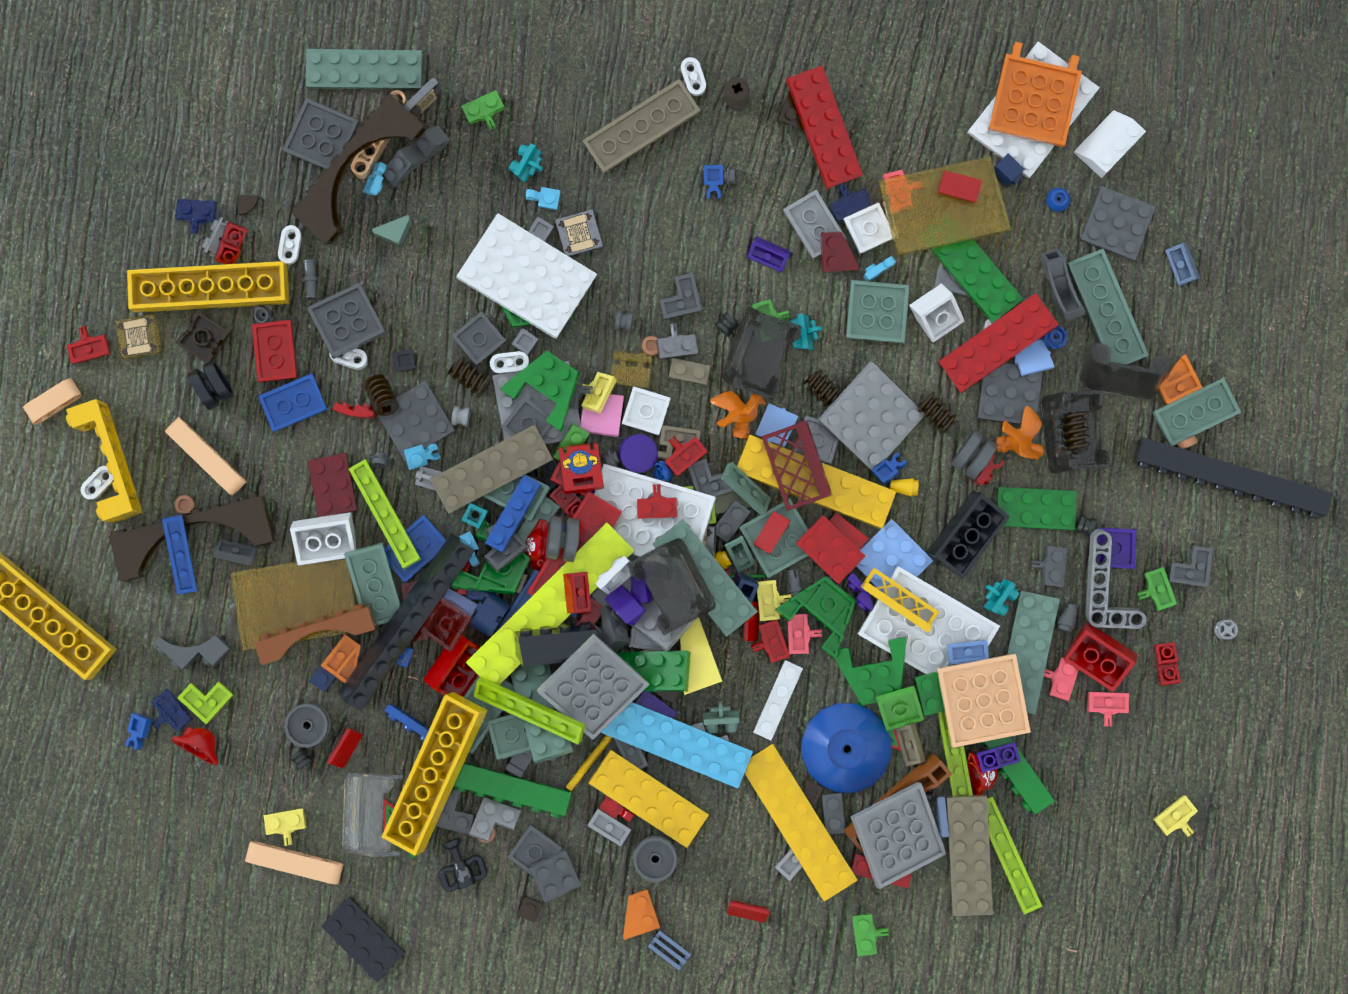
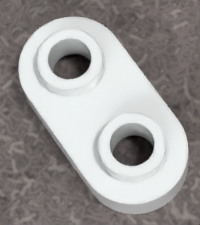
(693, 77)
(289, 245)
(348, 359)
(509, 362)
(97, 480)

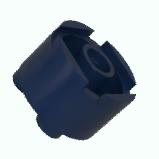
(489, 614)

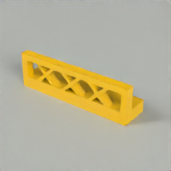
(896, 606)

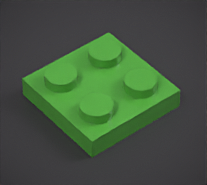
(900, 708)

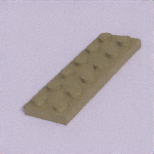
(641, 126)
(491, 468)
(969, 855)

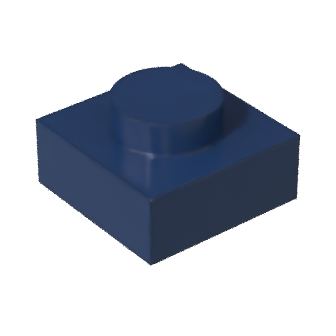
(322, 679)

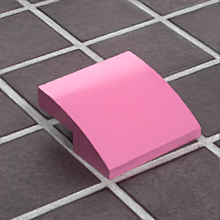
(608, 421)

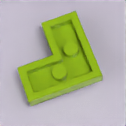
(205, 705)

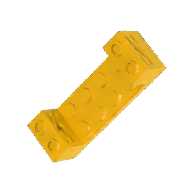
(97, 416)

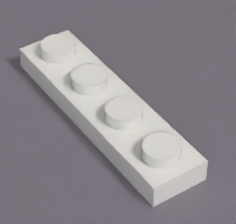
(777, 700)

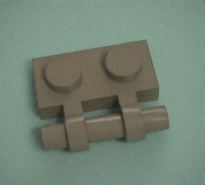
(683, 436)

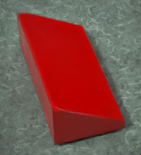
(960, 186)
(771, 532)
(577, 592)
(751, 626)
(345, 748)
(748, 911)

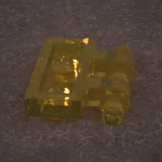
(631, 375)

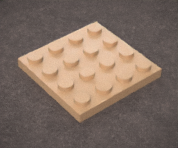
(983, 700)

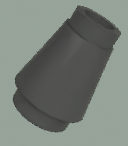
(1067, 620)

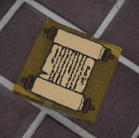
(138, 336)

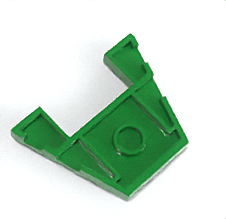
(551, 378)
(489, 580)
(828, 605)
(875, 678)

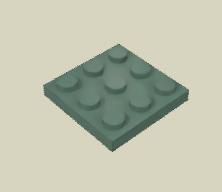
(877, 311)
(786, 550)

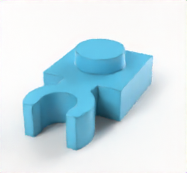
(374, 181)
(874, 271)
(418, 456)

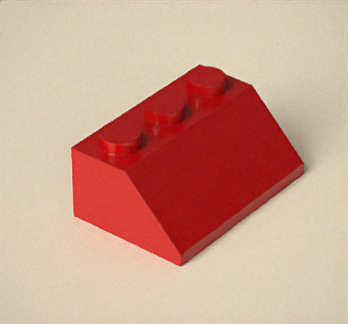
(1100, 657)
(450, 670)

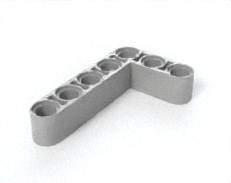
(1103, 587)

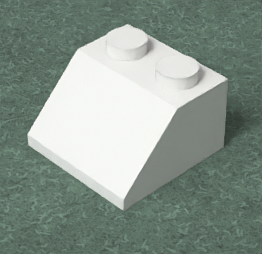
(937, 312)

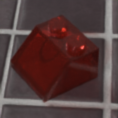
(447, 623)

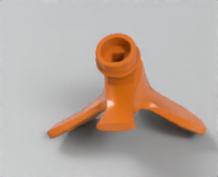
(738, 411)
(1021, 439)

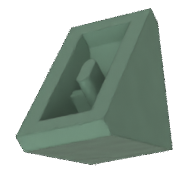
(394, 231)
(739, 554)

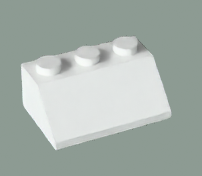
(1109, 142)
(323, 538)

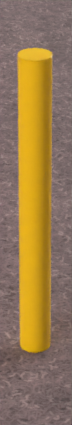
(589, 762)

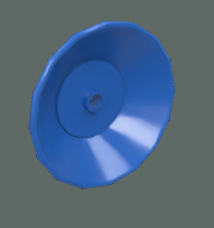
(842, 726)

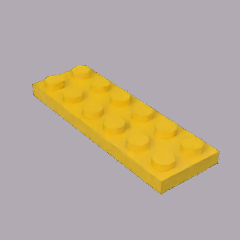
(648, 798)

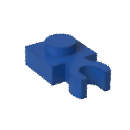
(713, 176)
(886, 470)
(139, 728)

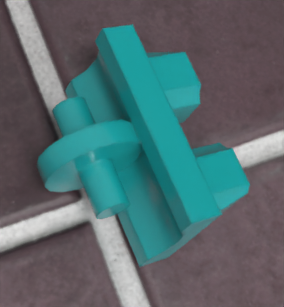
(528, 164)
(807, 333)
(998, 594)

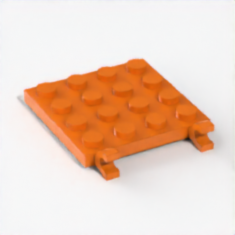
(1035, 98)

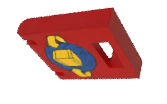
(580, 463)

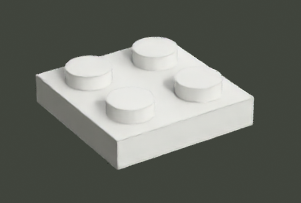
(868, 228)
(646, 411)
(615, 576)

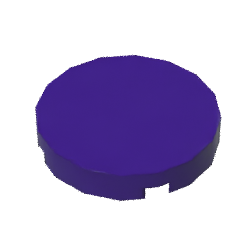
(638, 453)

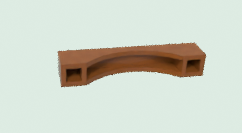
(356, 621)
(928, 773)

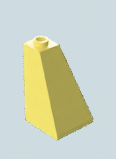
(702, 668)

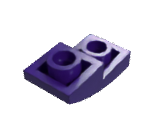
(640, 591)
(863, 597)
(998, 757)

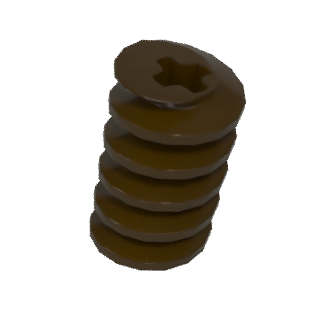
(737, 93)
(469, 377)
(822, 388)
(381, 395)
(937, 413)
(1076, 431)

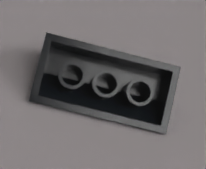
(968, 534)
(551, 644)

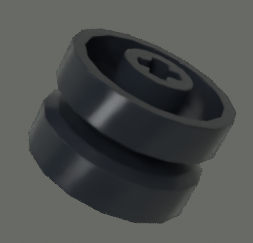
(210, 385)

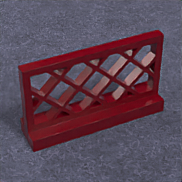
(813, 459)

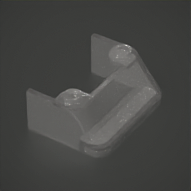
(364, 813)

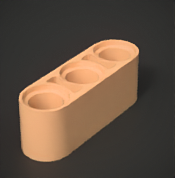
(52, 401)

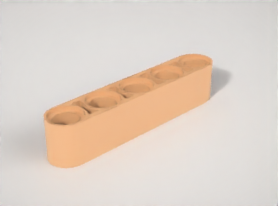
(369, 160)
(205, 456)
(294, 862)

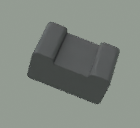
(519, 764)

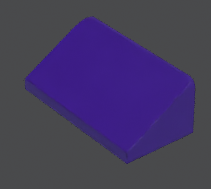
(769, 254)
(625, 605)

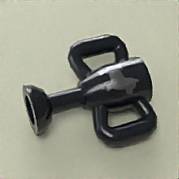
(461, 869)

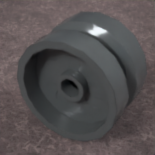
(976, 456)
(565, 539)
(300, 716)
(661, 868)

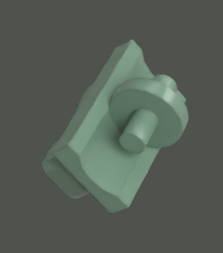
(721, 715)

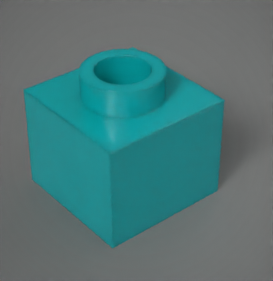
(468, 518)

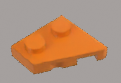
(1179, 381)
(343, 658)
(639, 915)

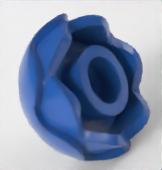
(1052, 201)
(1060, 341)
(662, 472)

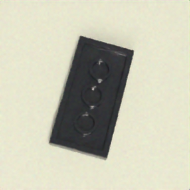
(363, 939)

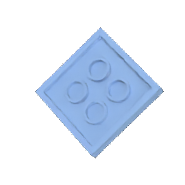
(891, 549)

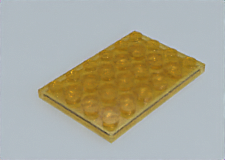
(929, 220)
(289, 595)

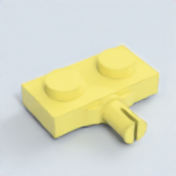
(601, 390)
(769, 600)
(1176, 816)
(285, 823)

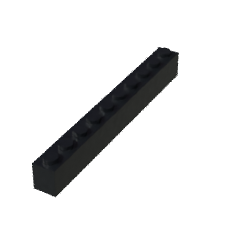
(1232, 477)
(406, 622)

